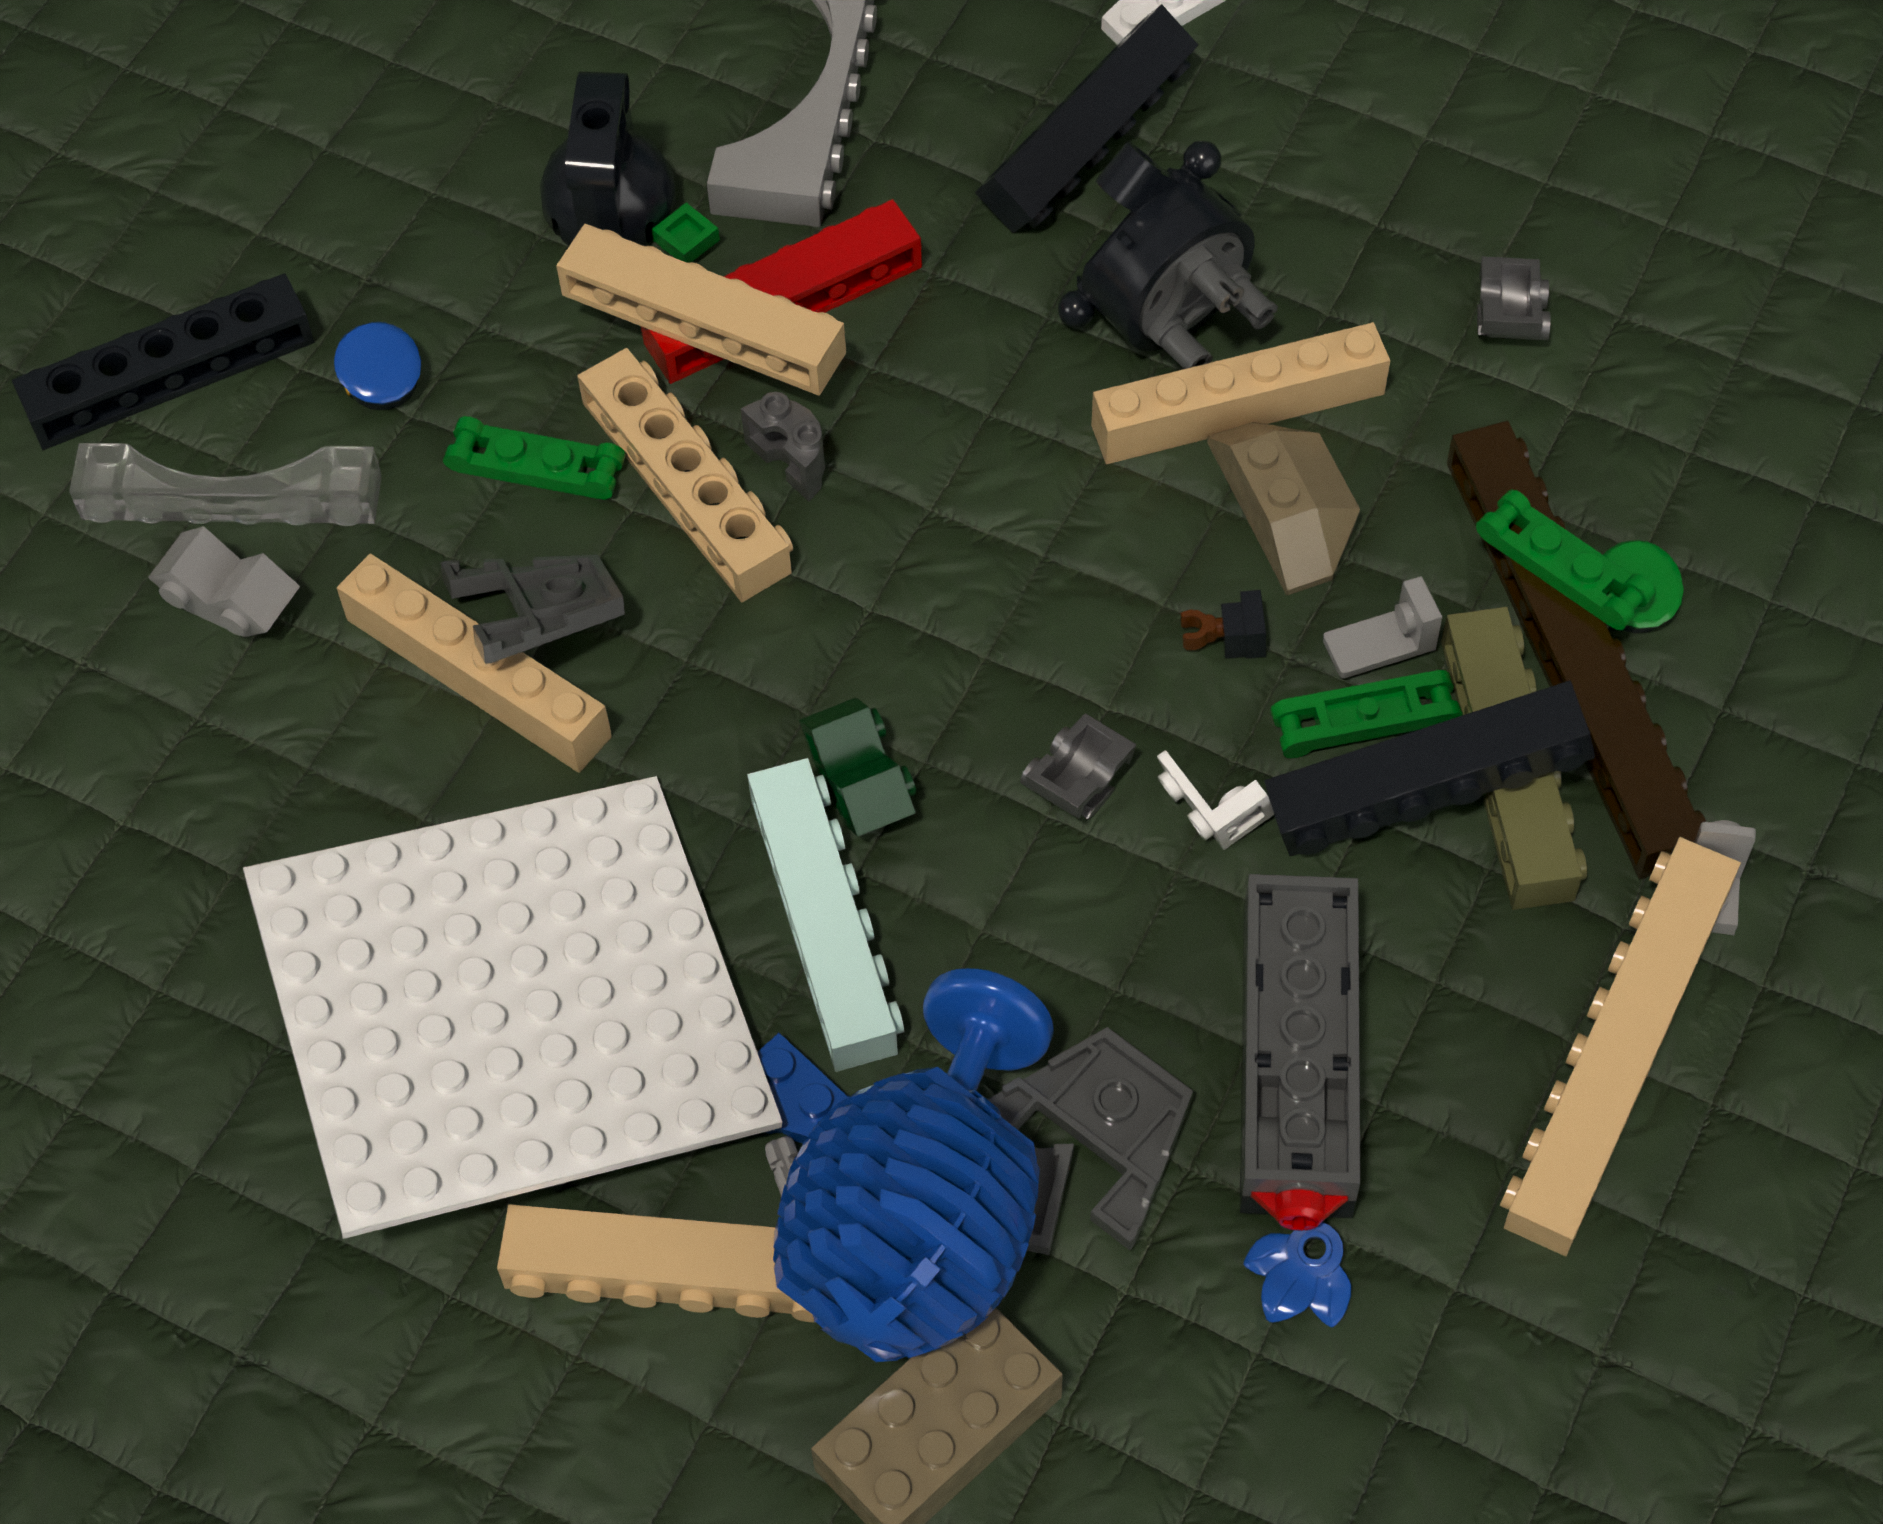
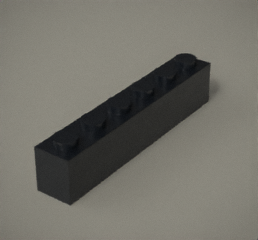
(1087, 119)
(1430, 769)

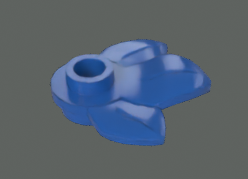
(1297, 1281)

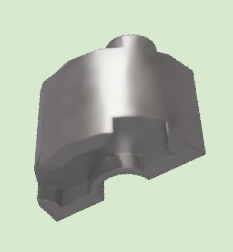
(1513, 299)
(787, 433)
(1080, 767)

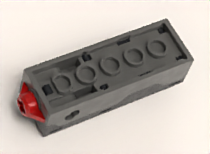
(1300, 1049)

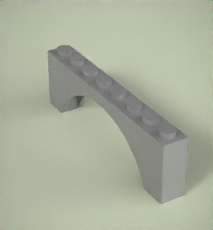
(791, 165)

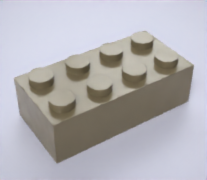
(937, 1424)

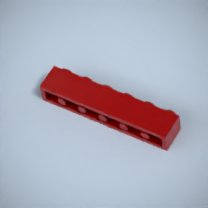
(814, 274)

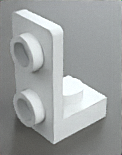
(1237, 812)

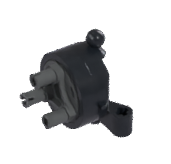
(1170, 258)

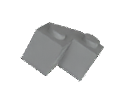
(220, 586)

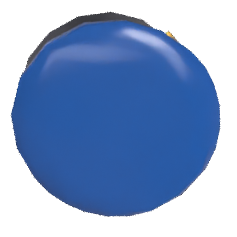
(378, 365)

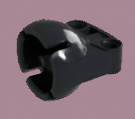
(605, 167)

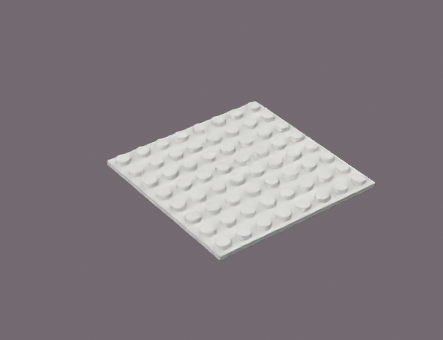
(505, 1004)

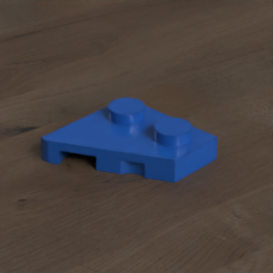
(797, 1087)

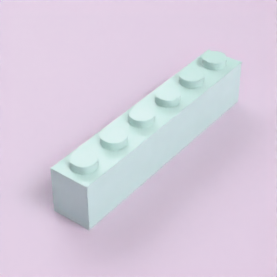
(823, 914)

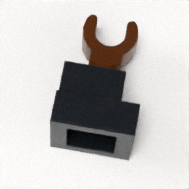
(1239, 625)

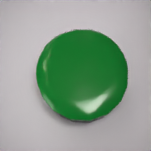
(1660, 568)

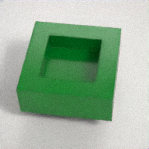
(686, 234)

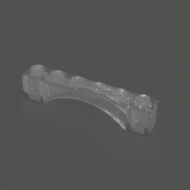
(323, 487)

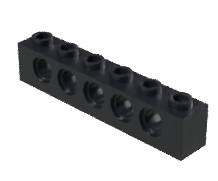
(163, 361)

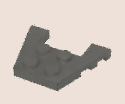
(550, 598)
(1116, 1108)

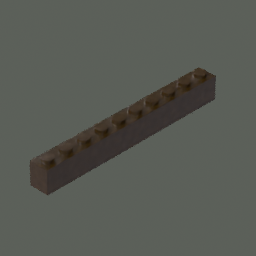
(1631, 761)

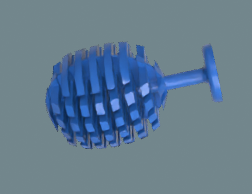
(916, 1188)

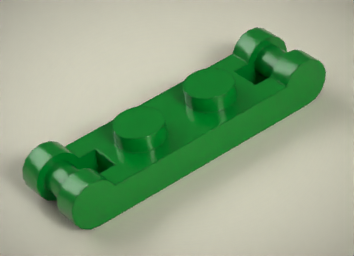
(534, 459)
(1565, 561)
(1364, 712)

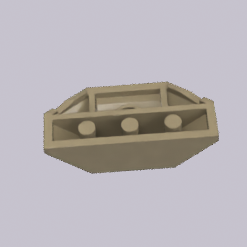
(1289, 498)

